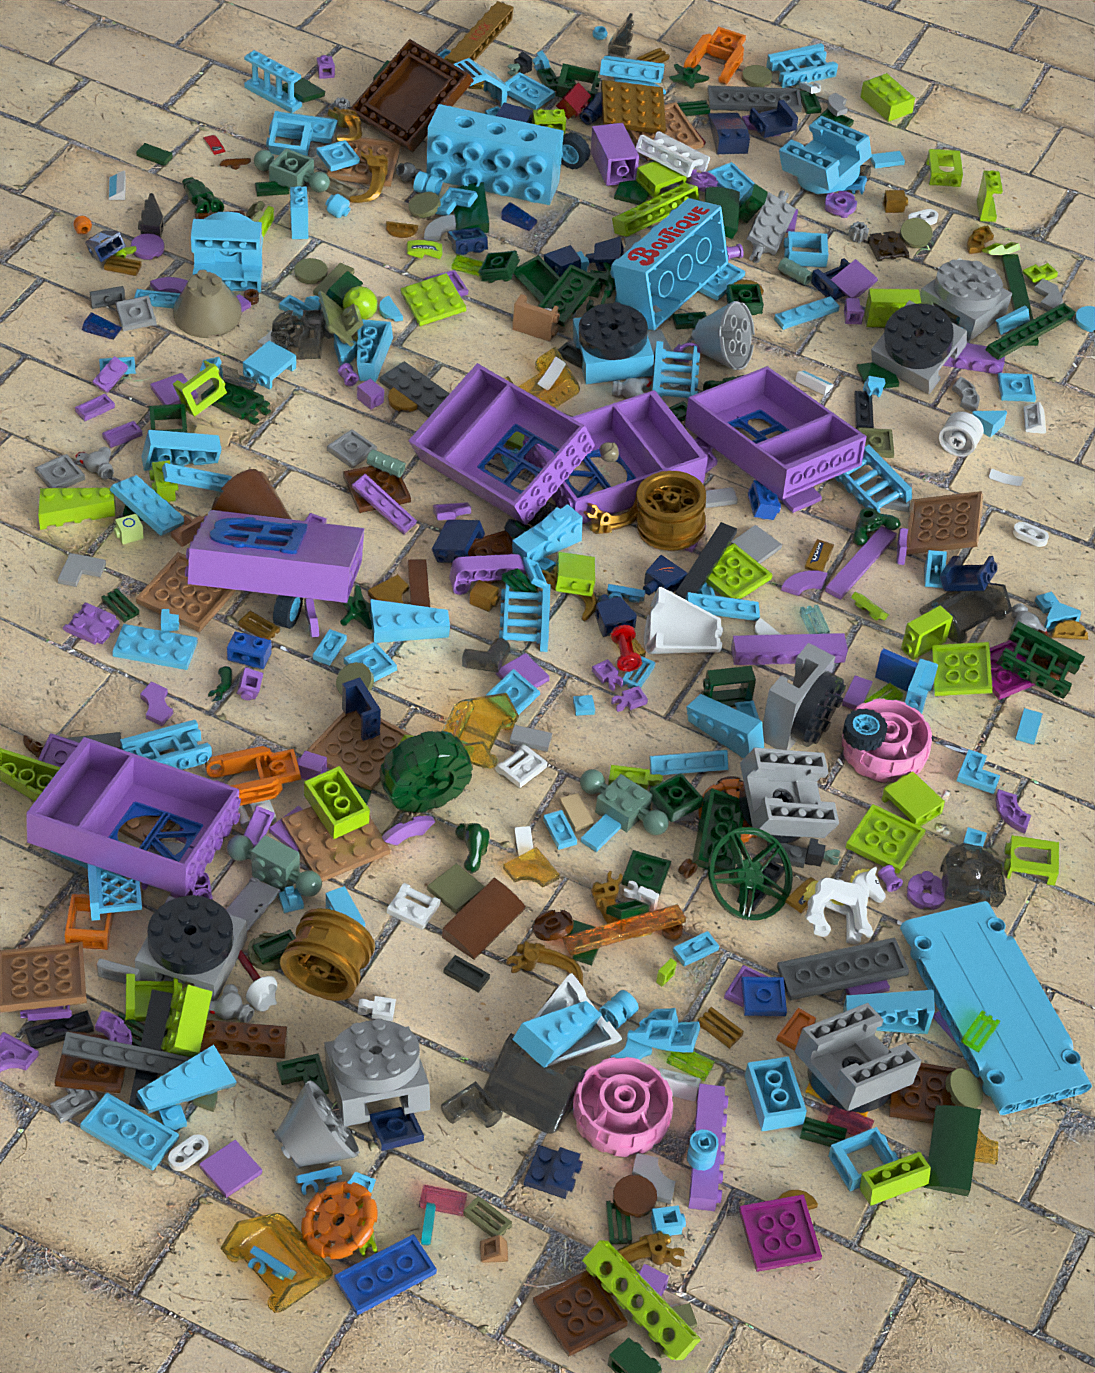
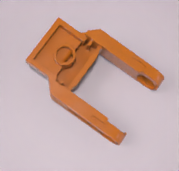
(723, 45)
(272, 769)

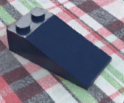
(729, 133)

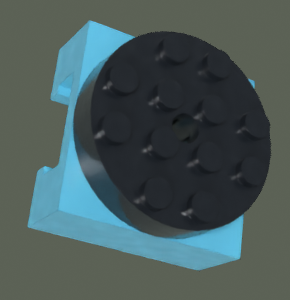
(613, 343)

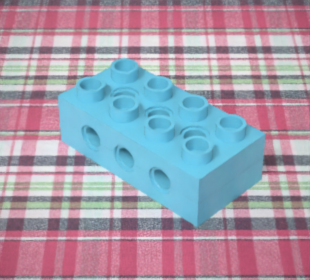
(503, 153)

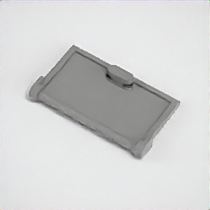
(250, 899)

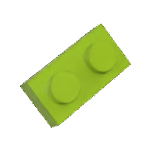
(864, 603)

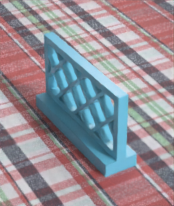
(98, 898)

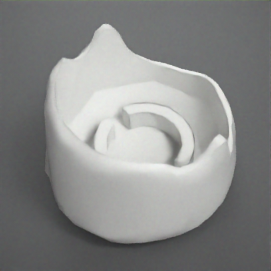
(262, 993)

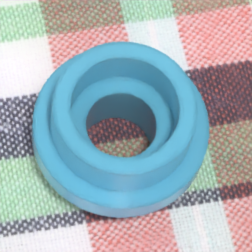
(599, 33)

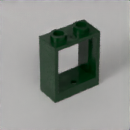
(579, 74)
(168, 412)
(727, 677)

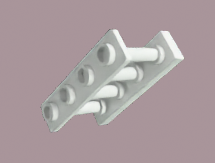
(672, 153)

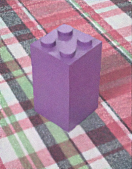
(614, 153)

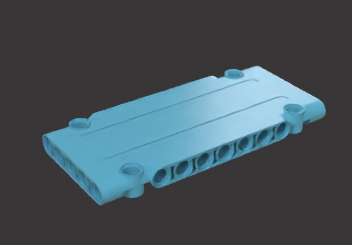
(980, 968)

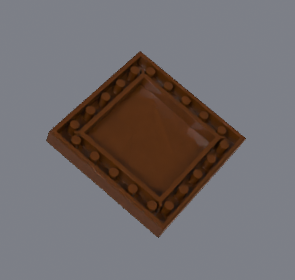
(408, 94)

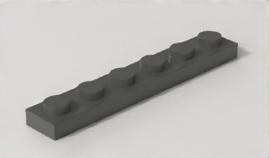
(121, 1054)

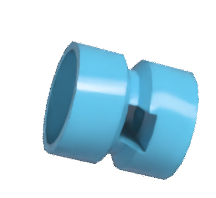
(425, 183)
(619, 1008)
(702, 1149)

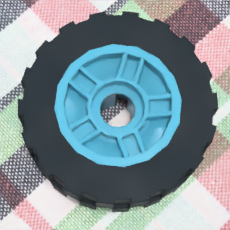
(574, 151)
(287, 610)
(864, 729)

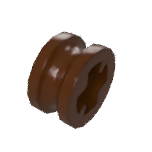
(252, 296)
(687, 868)

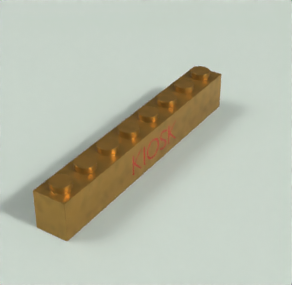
(482, 33)

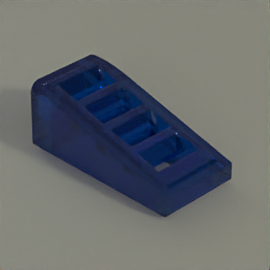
(514, 214)
(95, 325)

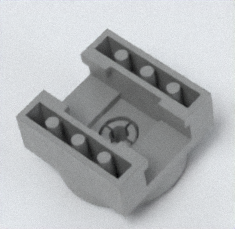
(969, 292)
(374, 1064)

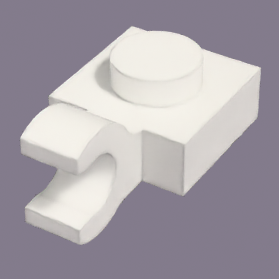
(642, 894)
(380, 1008)

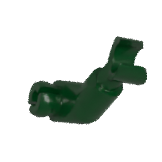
(226, 682)

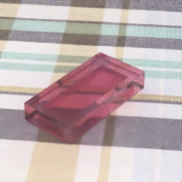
(852, 1121)
(445, 1200)

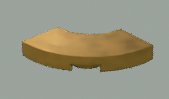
(978, 239)

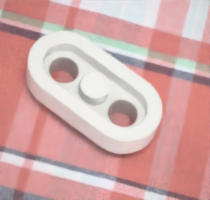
(928, 215)
(1030, 534)
(187, 1152)

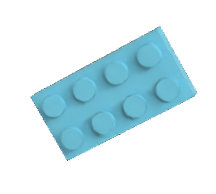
(322, 127)
(148, 505)
(155, 647)
(129, 1131)

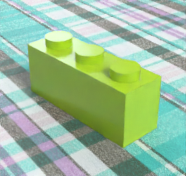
(895, 1178)

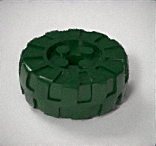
(426, 771)

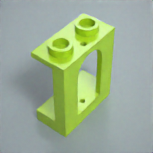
(947, 158)
(184, 389)
(1015, 864)

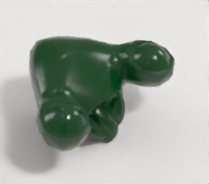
(870, 520)
(477, 840)

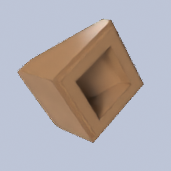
(494, 1250)

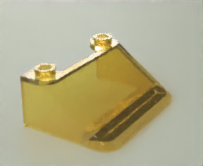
(562, 389)
(478, 724)
(285, 1242)

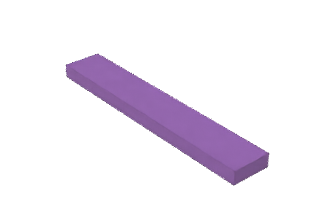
(860, 562)

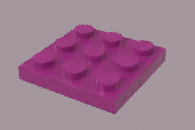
(1004, 681)
(780, 1233)

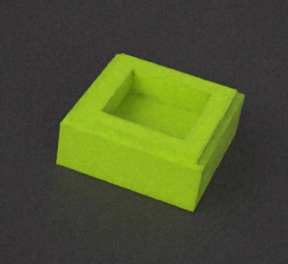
(666, 972)

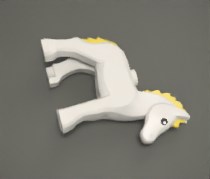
(846, 899)

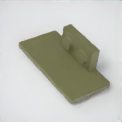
(339, 321)

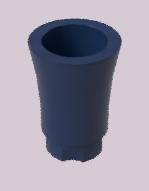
(592, 110)

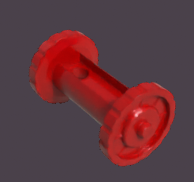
(623, 637)

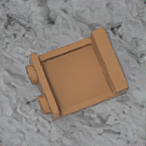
(535, 320)

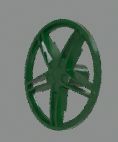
(749, 874)

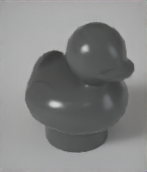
(407, 171)

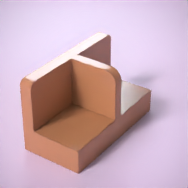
(184, 534)

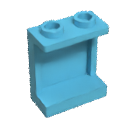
(268, 363)
(921, 684)

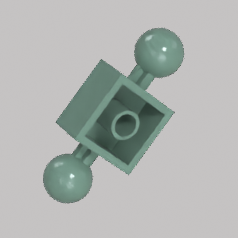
(291, 169)
(624, 802)
(275, 864)

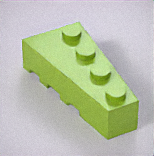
(75, 505)
(25, 773)

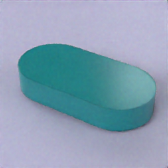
(428, 1224)

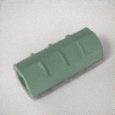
(795, 271)
(386, 463)

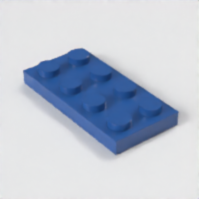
(385, 1274)

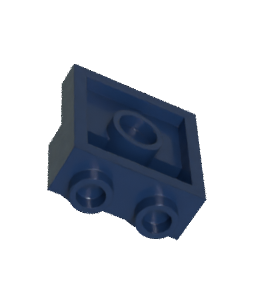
(468, 240)
(394, 1128)
(553, 1171)

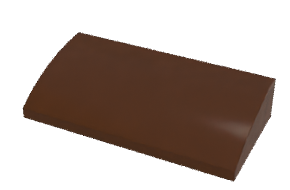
(483, 919)

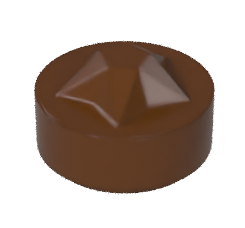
(673, 932)

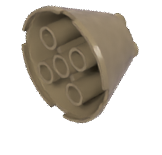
(206, 306)

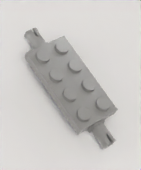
(770, 225)

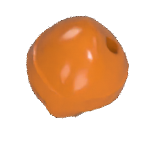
(82, 224)

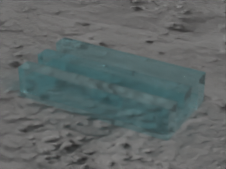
(814, 611)

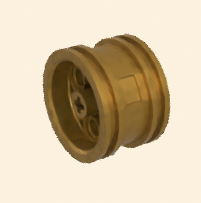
(671, 510)
(327, 954)

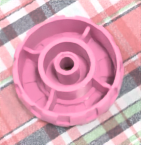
(904, 748)
(623, 1106)

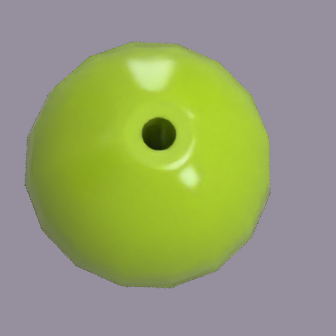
(364, 299)

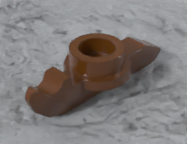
(235, 163)
(34, 747)

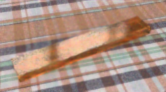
(624, 929)

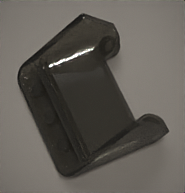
(971, 608)
(530, 1090)

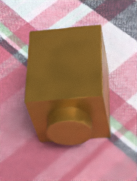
(895, 201)
(484, 596)

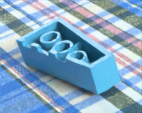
(373, 345)
(180, 448)
(535, 547)
(407, 622)
(726, 725)
(900, 1010)
(556, 1032)
(192, 1079)

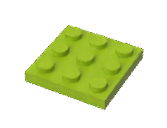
(433, 299)
(737, 574)
(962, 669)
(885, 838)

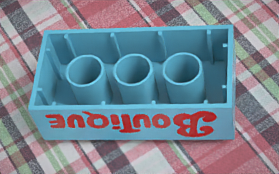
(672, 261)

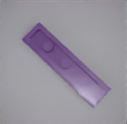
(384, 504)

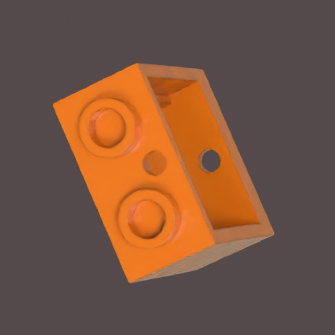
(91, 938)

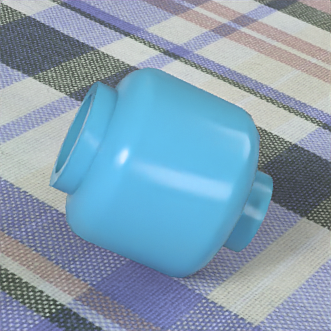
(338, 205)

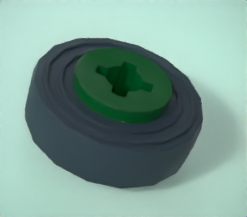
(515, 528)

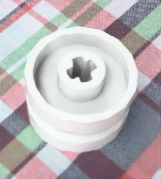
(961, 434)

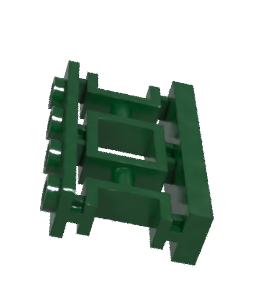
(1045, 648)

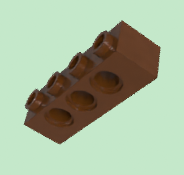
(245, 1039)

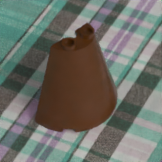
(250, 494)

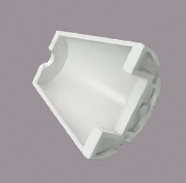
(680, 626)
(602, 1035)

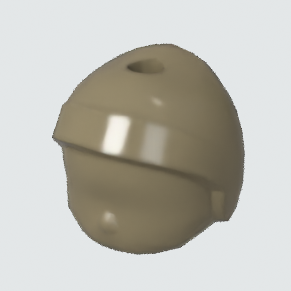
(609, 452)

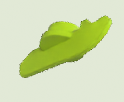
(126, 250)

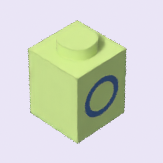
(128, 529)

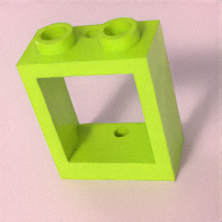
(926, 631)

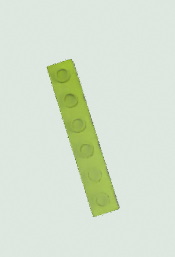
(653, 210)
(684, 1339)

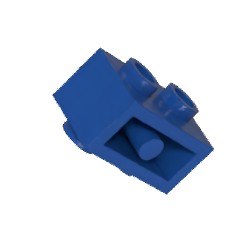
(763, 501)
(249, 650)

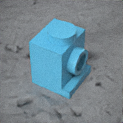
(667, 1220)

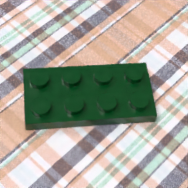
(570, 293)

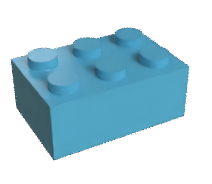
(775, 1093)

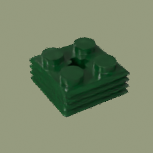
(499, 266)
(748, 294)
(676, 797)

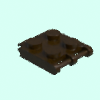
(887, 244)

